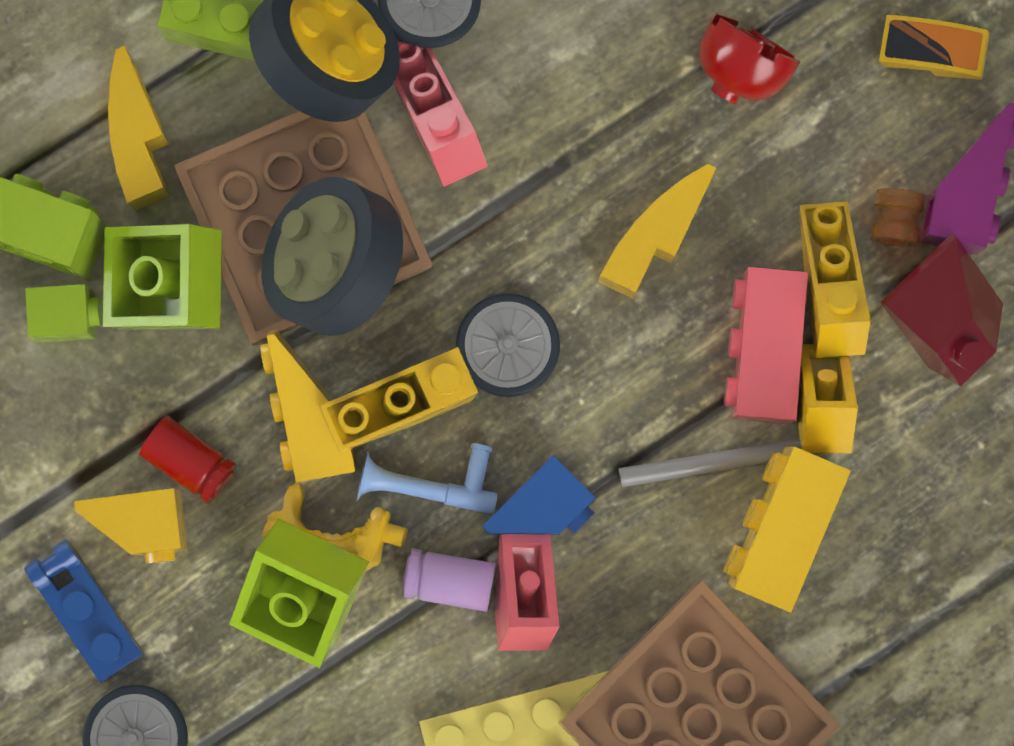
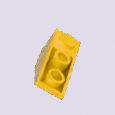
(834, 281)
(400, 400)
(310, 443)

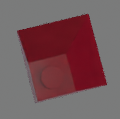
(948, 312)

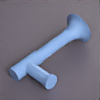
(466, 497)

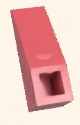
(437, 115)

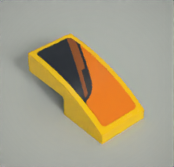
(934, 46)

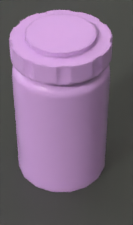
(448, 580)

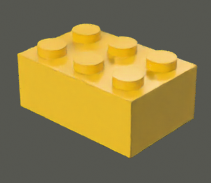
(786, 527)

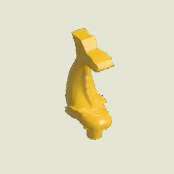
(363, 541)

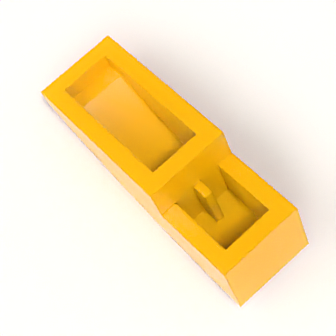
(134, 134)
(656, 233)

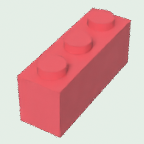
(767, 345)

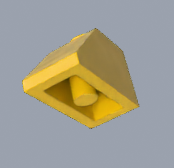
(826, 403)
(140, 522)

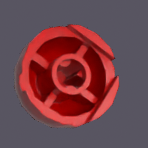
(743, 61)

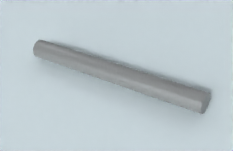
(702, 463)

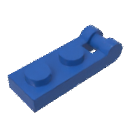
(85, 612)

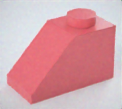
(525, 593)

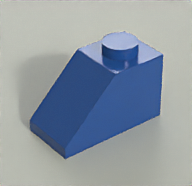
(544, 504)

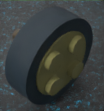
(332, 256)

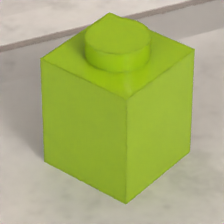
(62, 313)

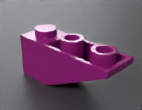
(968, 194)

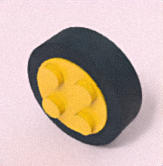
(325, 54)

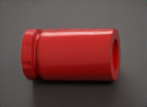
(187, 459)

